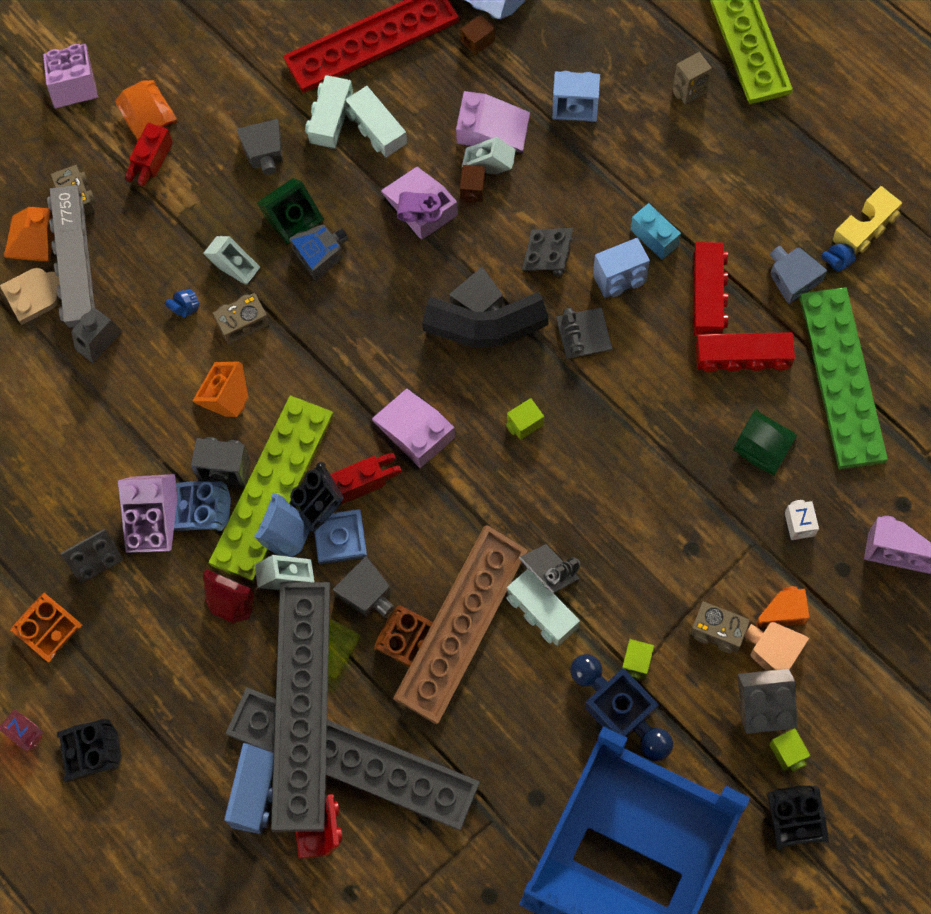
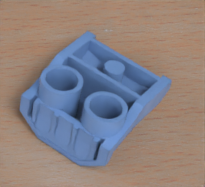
(202, 506)
(282, 528)

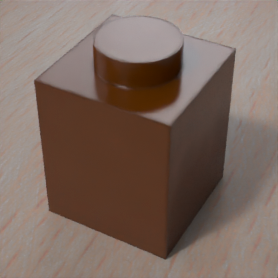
(478, 34)
(472, 183)

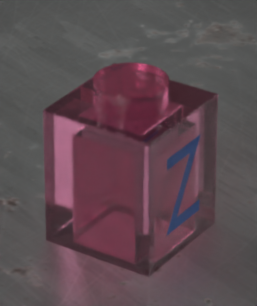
(21, 730)

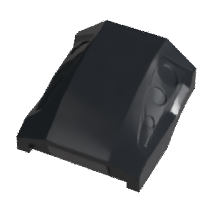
(316, 497)
(89, 749)
(797, 815)

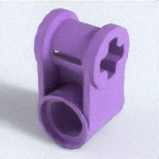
(417, 206)

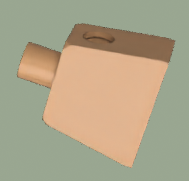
(775, 647)

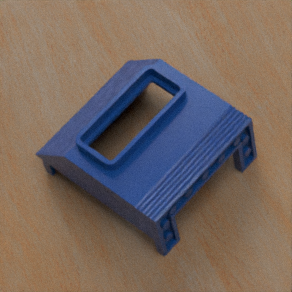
(646, 812)

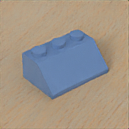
(251, 790)

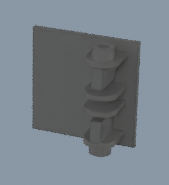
(548, 250)
(583, 332)
(92, 556)
(550, 568)

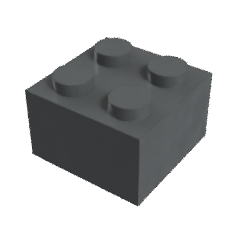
(221, 461)
(767, 701)

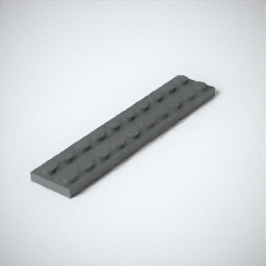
(301, 708)
(368, 764)

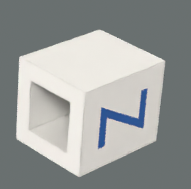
(801, 519)

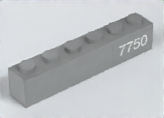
(72, 253)

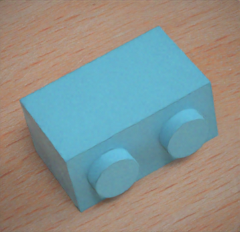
(655, 231)

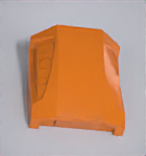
(142, 105)
(45, 627)

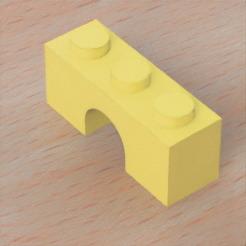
(881, 209)

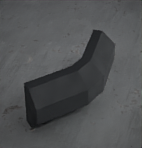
(486, 327)

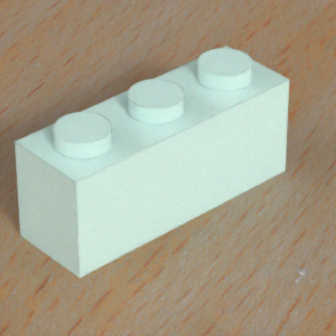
(328, 111)
(375, 122)
(542, 608)

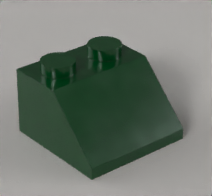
(290, 209)

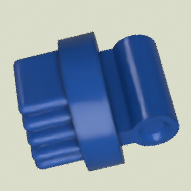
(839, 256)
(183, 303)

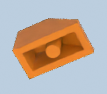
(786, 609)

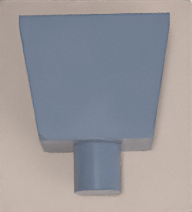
(795, 272)

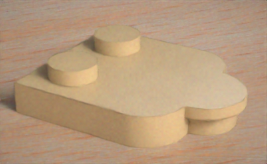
(32, 293)

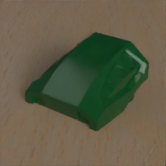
(764, 442)

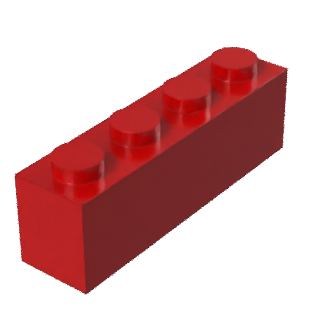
(709, 288)
(745, 351)

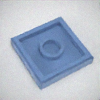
(341, 538)

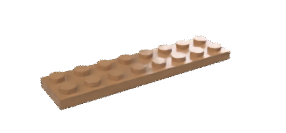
(460, 625)

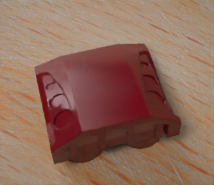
(227, 598)

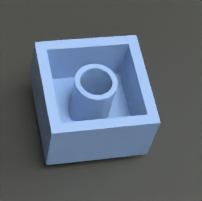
(576, 96)
(621, 268)

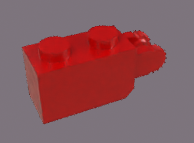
(149, 153)
(364, 476)

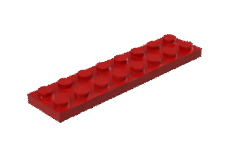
(368, 40)

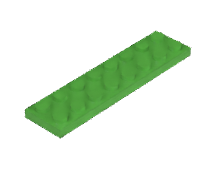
(843, 378)

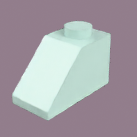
(492, 154)
(231, 259)
(283, 569)

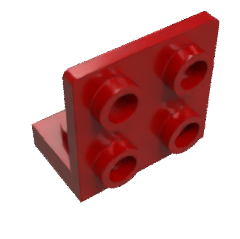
(321, 843)

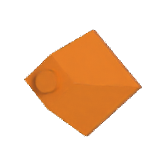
(30, 235)
(224, 389)

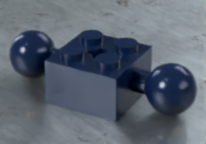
(622, 689)

